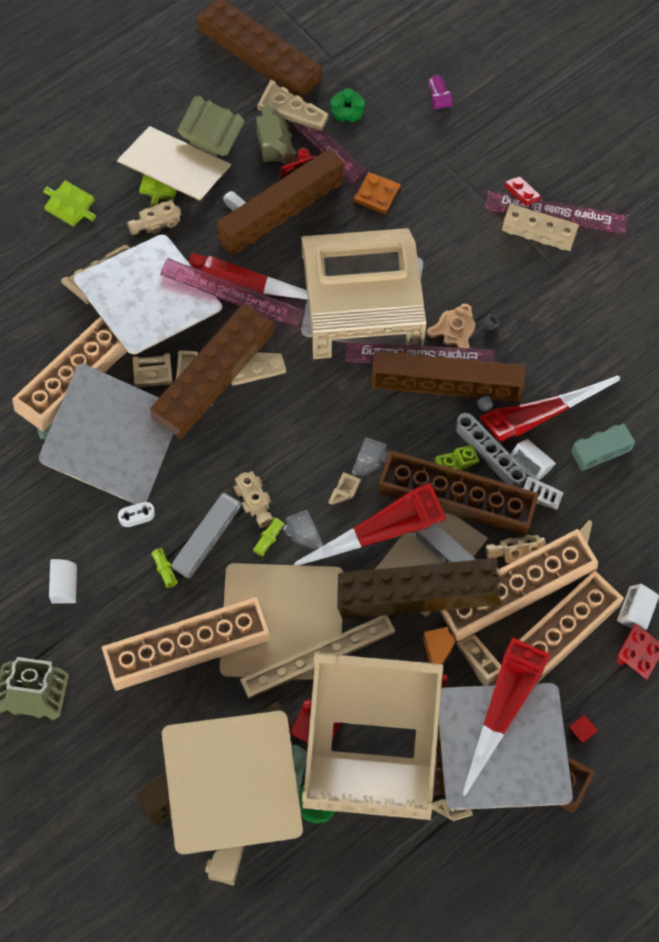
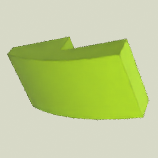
(459, 459)

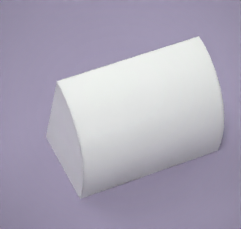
(532, 459)
(62, 581)
(638, 606)

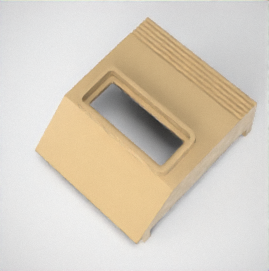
(363, 302)
(377, 695)

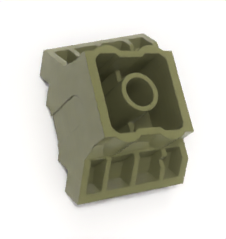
(210, 127)
(274, 137)
(32, 688)

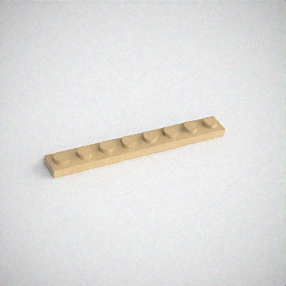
(304, 661)

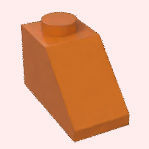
(438, 644)

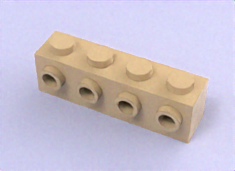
(540, 227)

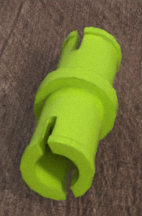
(268, 537)
(164, 567)

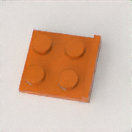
(376, 193)

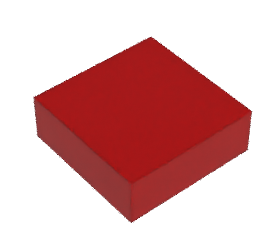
(582, 729)

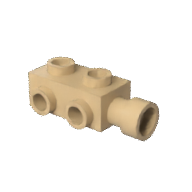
(155, 218)
(249, 492)
(517, 550)

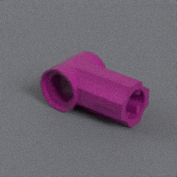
(440, 96)

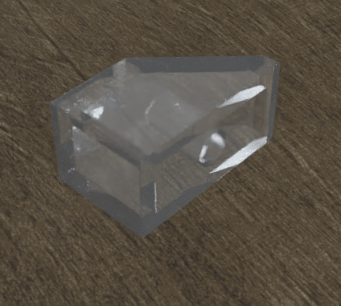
(370, 457)
(303, 530)

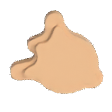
(454, 326)

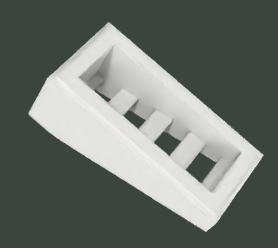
(537, 485)

